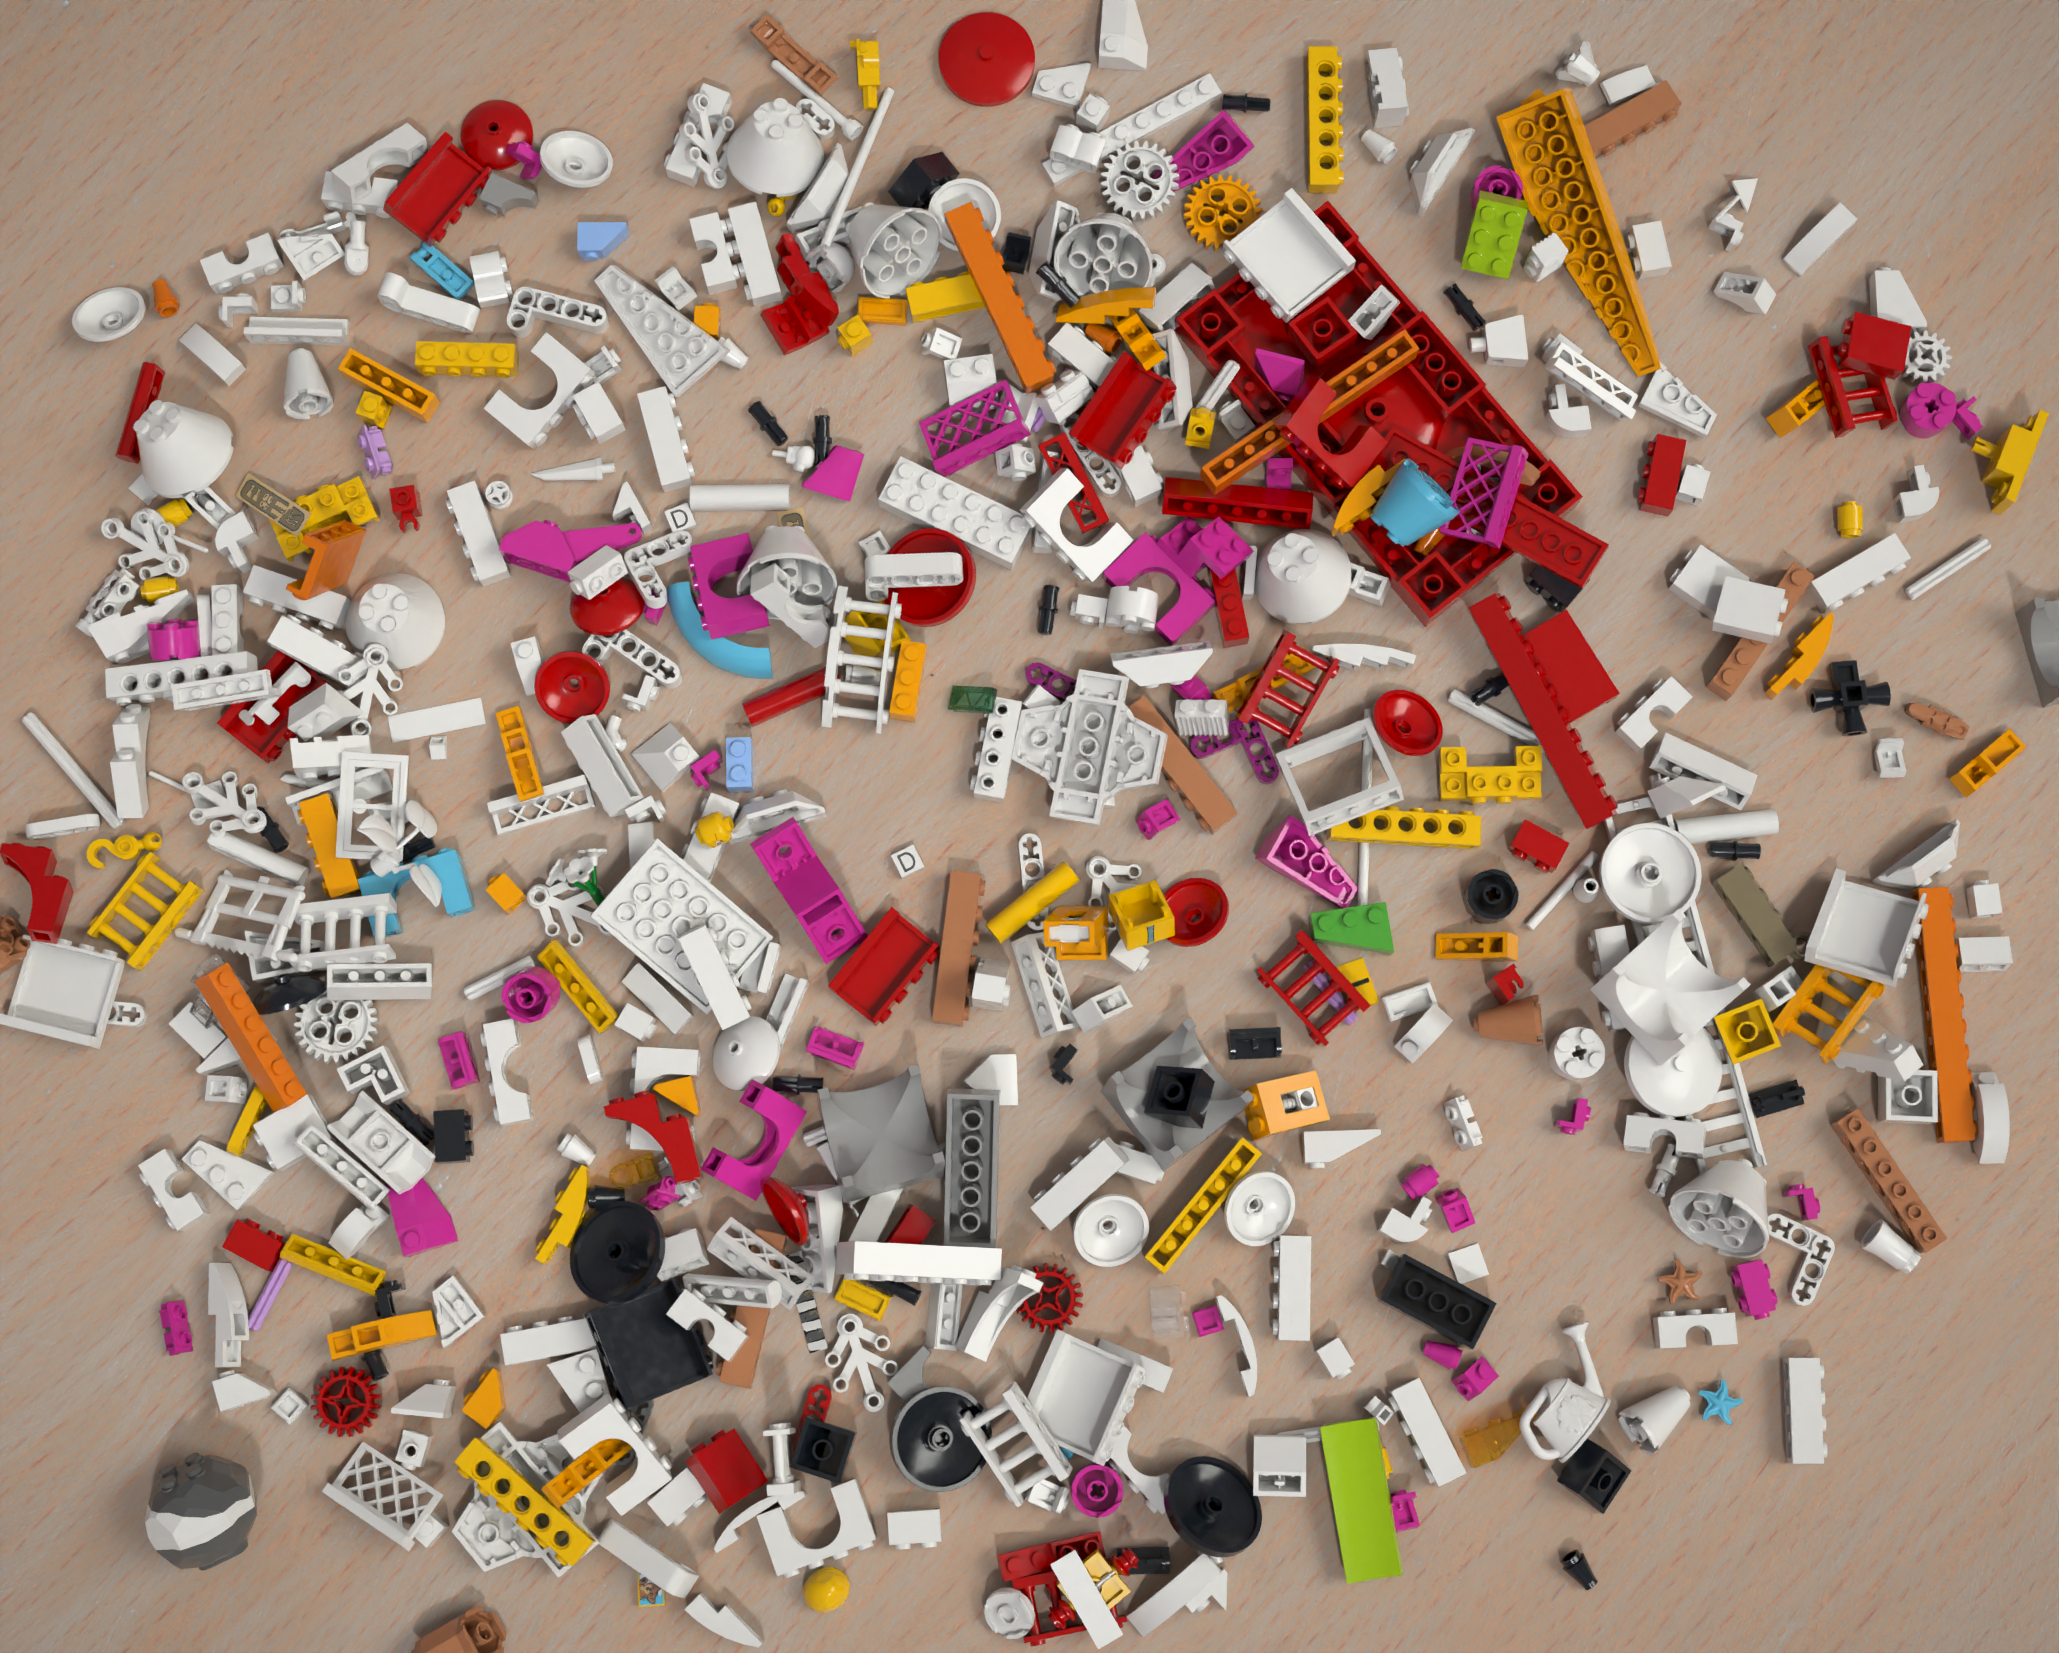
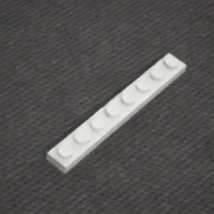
(1144, 123)

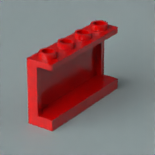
(437, 191)
(1122, 411)
(1571, 666)
(260, 737)
(884, 967)

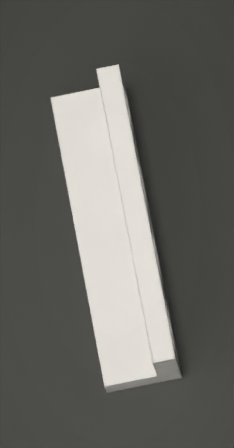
(297, 331)
(1588, 385)
(223, 690)
(368, 785)
(551, 792)
(1040, 985)
(787, 1005)
(756, 1265)

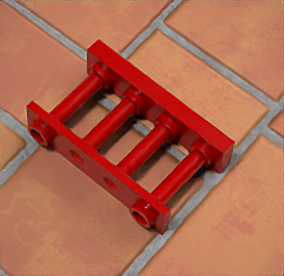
(1837, 398)
(1274, 667)
(1320, 965)
(1027, 1586)

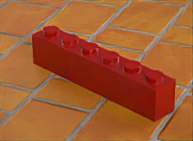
(1238, 503)

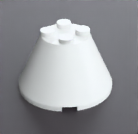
(775, 151)
(893, 246)
(1103, 255)
(181, 448)
(794, 552)
(1302, 576)
(399, 615)
(1724, 1209)

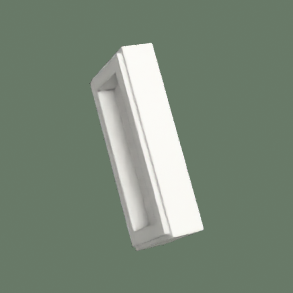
(1249, 575)
(1409, 1002)

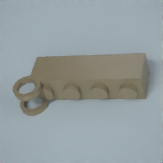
(1756, 916)

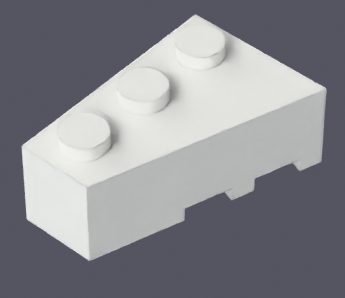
(1386, 87)
(325, 756)

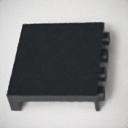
(647, 1349)

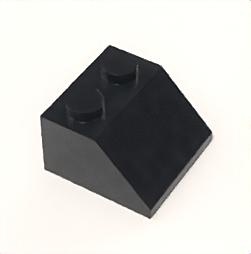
(1553, 588)
(1180, 1096)
(823, 1450)
(1594, 1475)

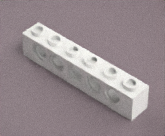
(121, 679)

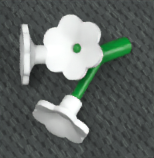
(579, 871)

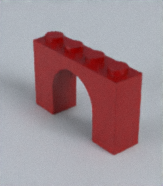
(1300, 426)

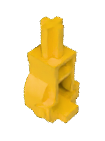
(868, 71)

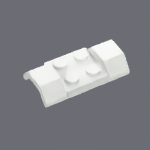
(383, 1144)

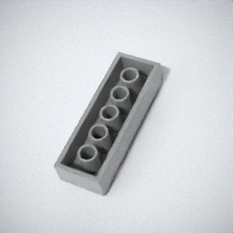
(972, 1168)

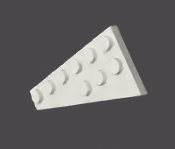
(668, 339)

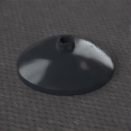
(288, 993)

